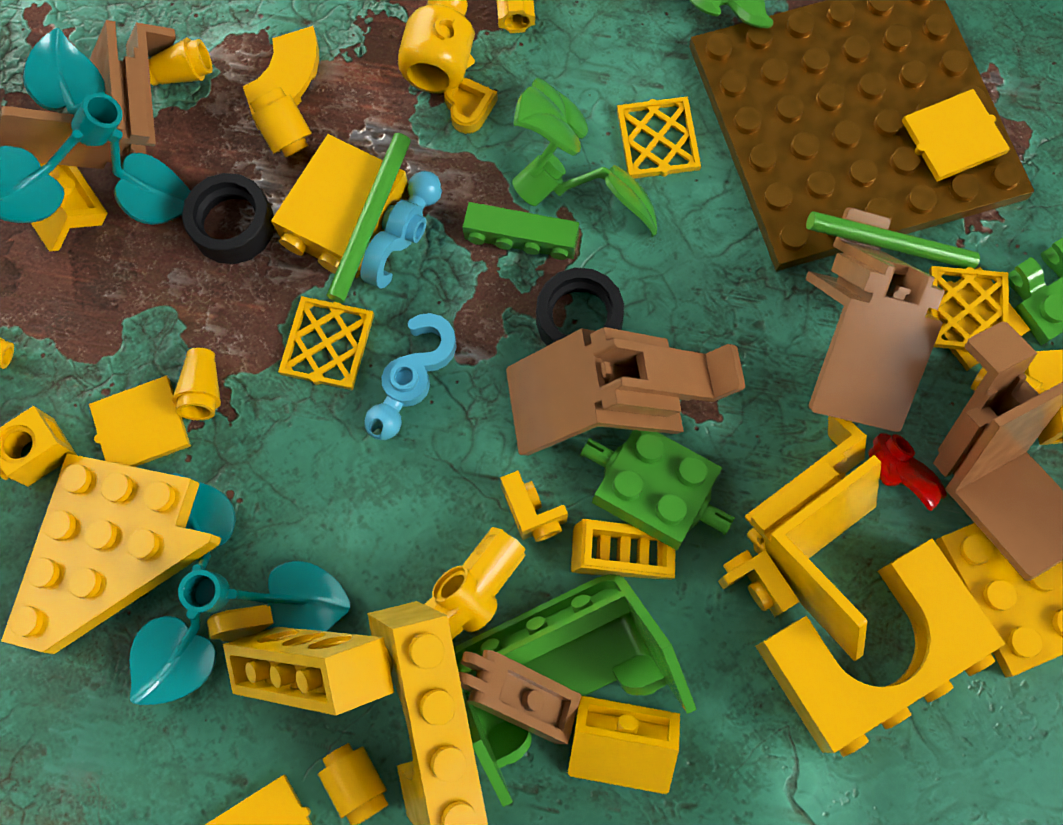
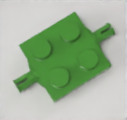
(657, 486)

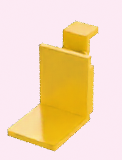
(811, 515)

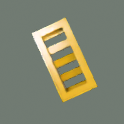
(584, 563)

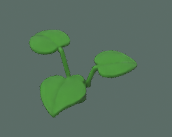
(562, 123)

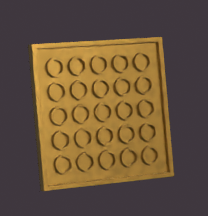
(821, 114)

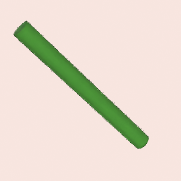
(368, 218)
(892, 240)

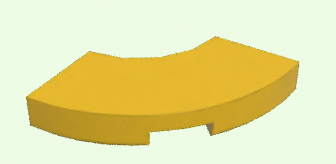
(291, 66)

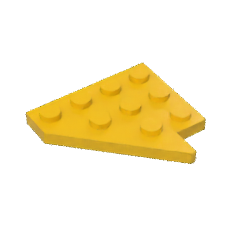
(100, 548)
(1022, 611)

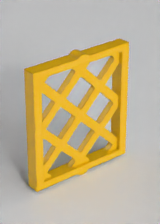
(688, 132)
(968, 276)
(295, 336)

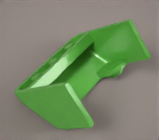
(581, 642)

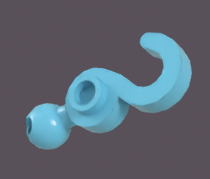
(402, 226)
(407, 377)

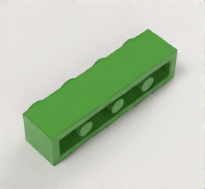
(520, 231)

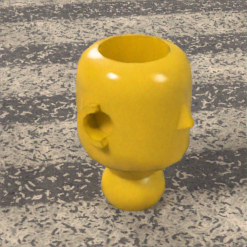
(437, 46)

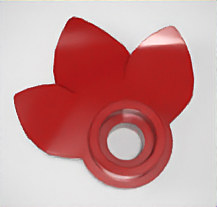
(901, 467)

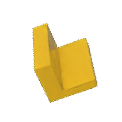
(78, 208)
(625, 745)

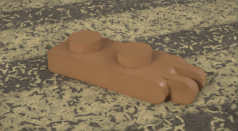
(520, 695)

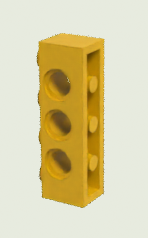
(310, 668)

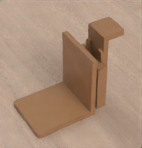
(124, 81)
(880, 335)
(614, 383)
(989, 458)

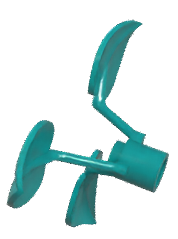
(63, 78)
(174, 661)

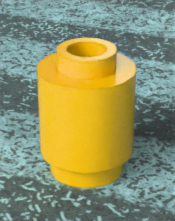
(280, 122)
(353, 784)

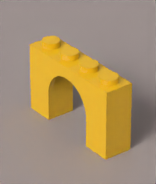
(949, 639)
(443, 777)

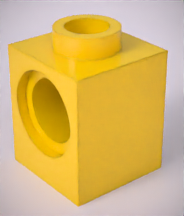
(47, 449)

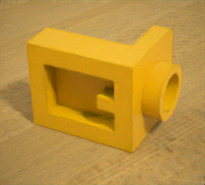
(523, 502)
(768, 585)

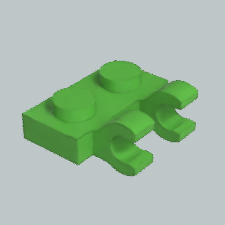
(1041, 303)

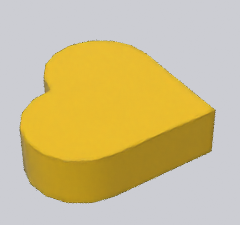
(470, 105)
(239, 622)

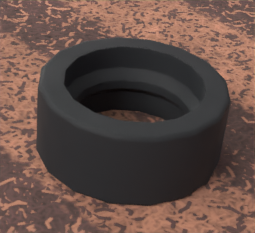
(211, 193)
(577, 281)

